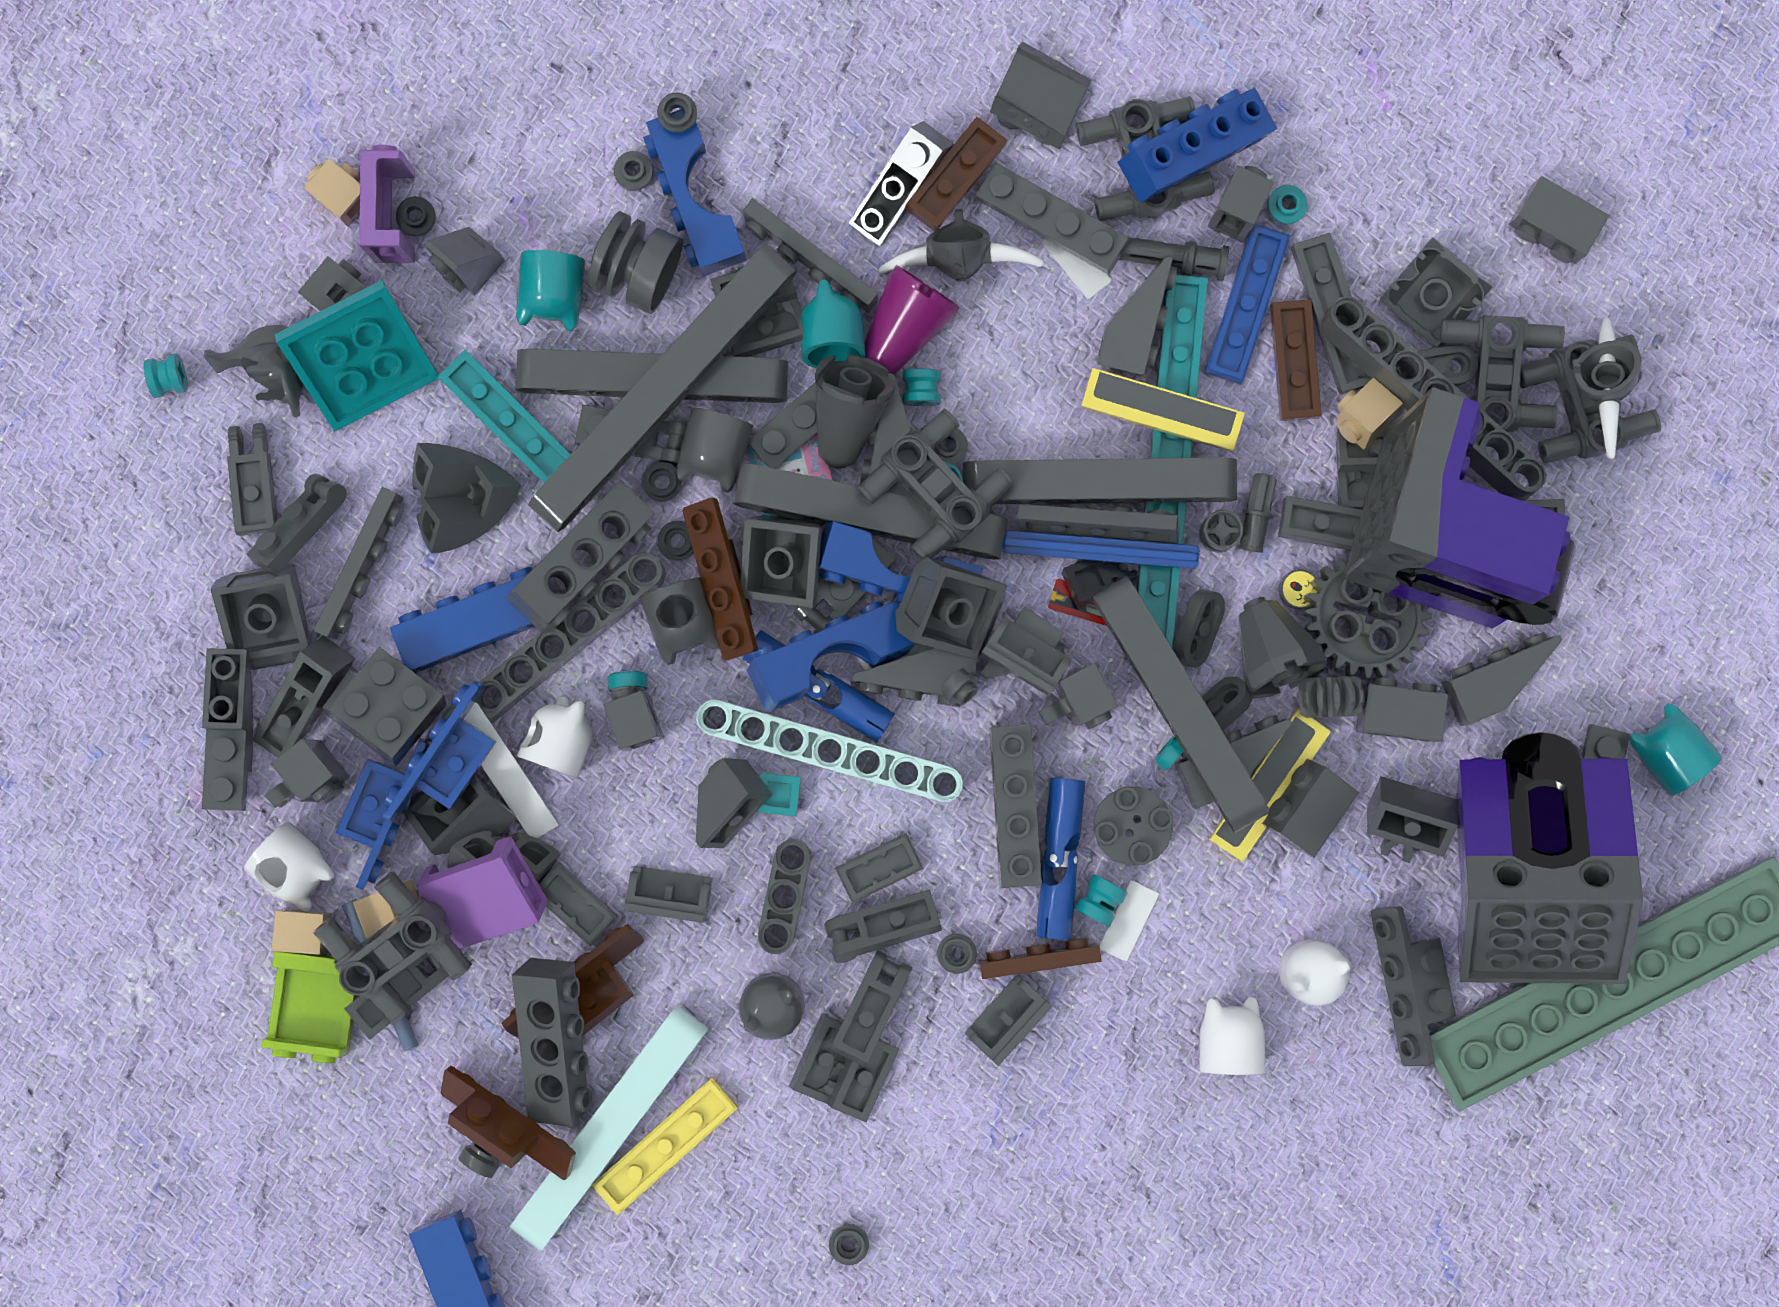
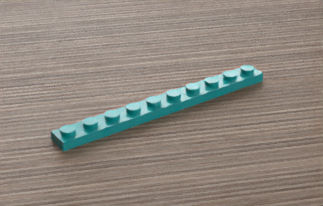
(1178, 373)

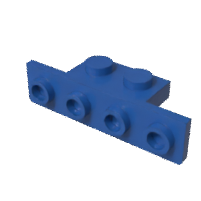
(449, 761)
(365, 811)

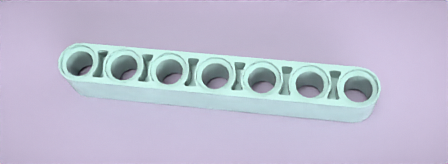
(813, 738)
(610, 1126)

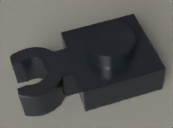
(1090, 577)

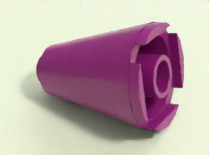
(906, 320)

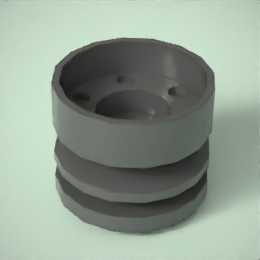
(627, 259)

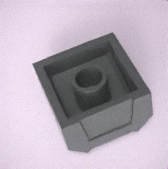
(949, 608)
(262, 615)

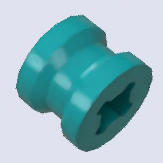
(165, 375)
(922, 387)

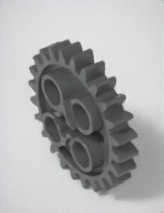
(1359, 649)

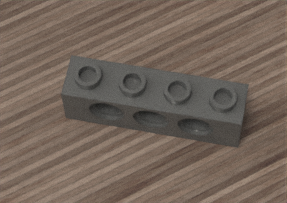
(618, 507)
(1015, 806)
(551, 1041)

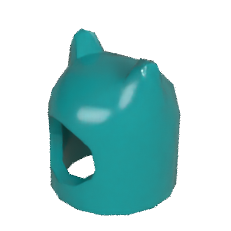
(550, 287)
(831, 327)
(1676, 751)

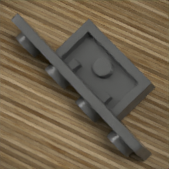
(1414, 984)

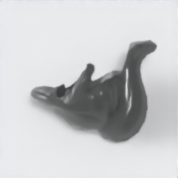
(265, 364)

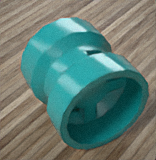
(1104, 892)

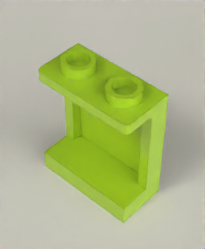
(309, 1008)

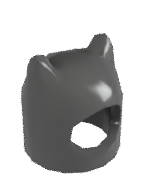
(713, 447)
(679, 618)
(771, 1006)

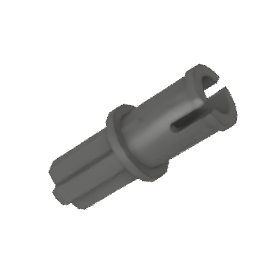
(1258, 512)

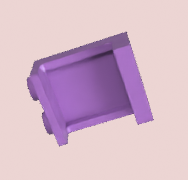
(377, 172)
(485, 895)

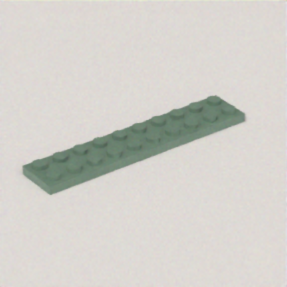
(1668, 959)

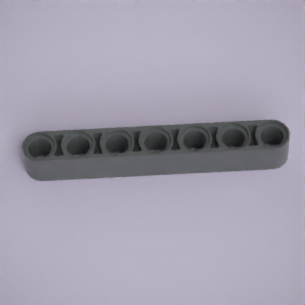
(617, 372)
(1423, 376)
(1111, 480)
(827, 501)
(573, 641)
(1180, 704)

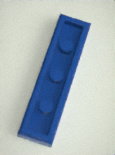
(1247, 304)

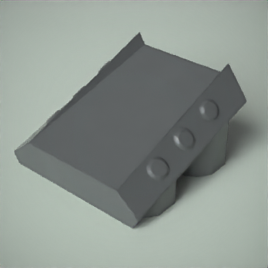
(1039, 96)
(1435, 289)

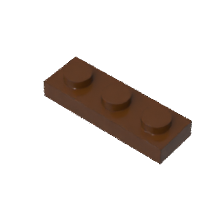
(956, 174)
(1295, 360)
(1039, 958)

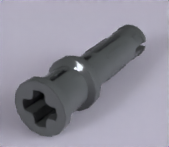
(1187, 257)

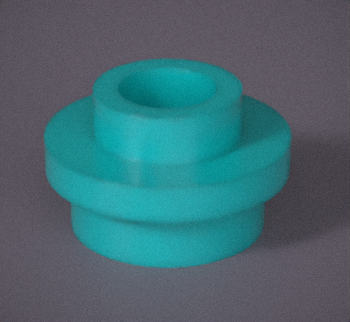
(1281, 214)

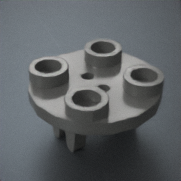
(1148, 836)

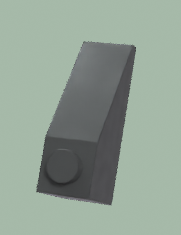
(303, 695)

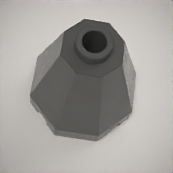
(1275, 649)

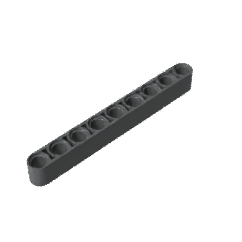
(662, 388)

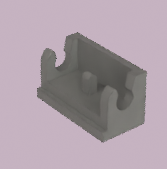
(1026, 656)
(668, 894)
(1008, 1019)

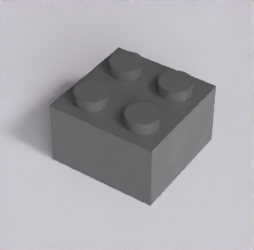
(387, 706)

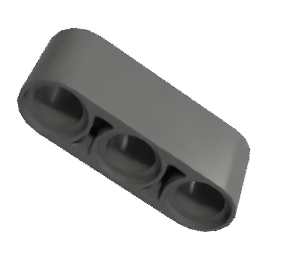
(772, 912)

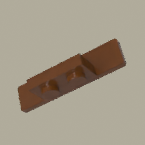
(720, 578)
(600, 982)
(501, 1128)

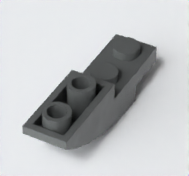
(228, 729)

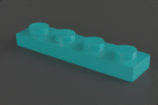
(504, 415)

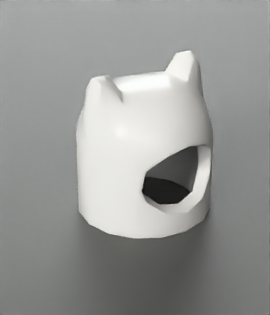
(558, 737)
(289, 866)
(1314, 972)
(1232, 1039)

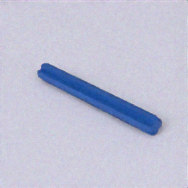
(1101, 549)

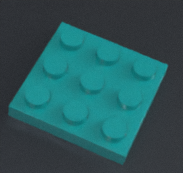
(357, 355)

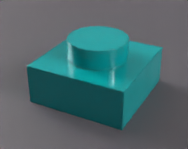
(784, 794)

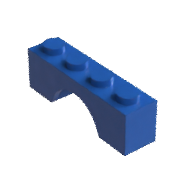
(711, 236)
(851, 556)
(784, 673)

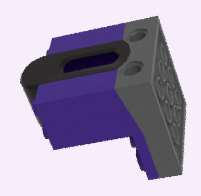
(1451, 540)
(1546, 865)

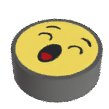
(1294, 588)

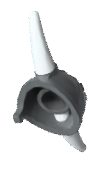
(960, 251)
(1608, 376)

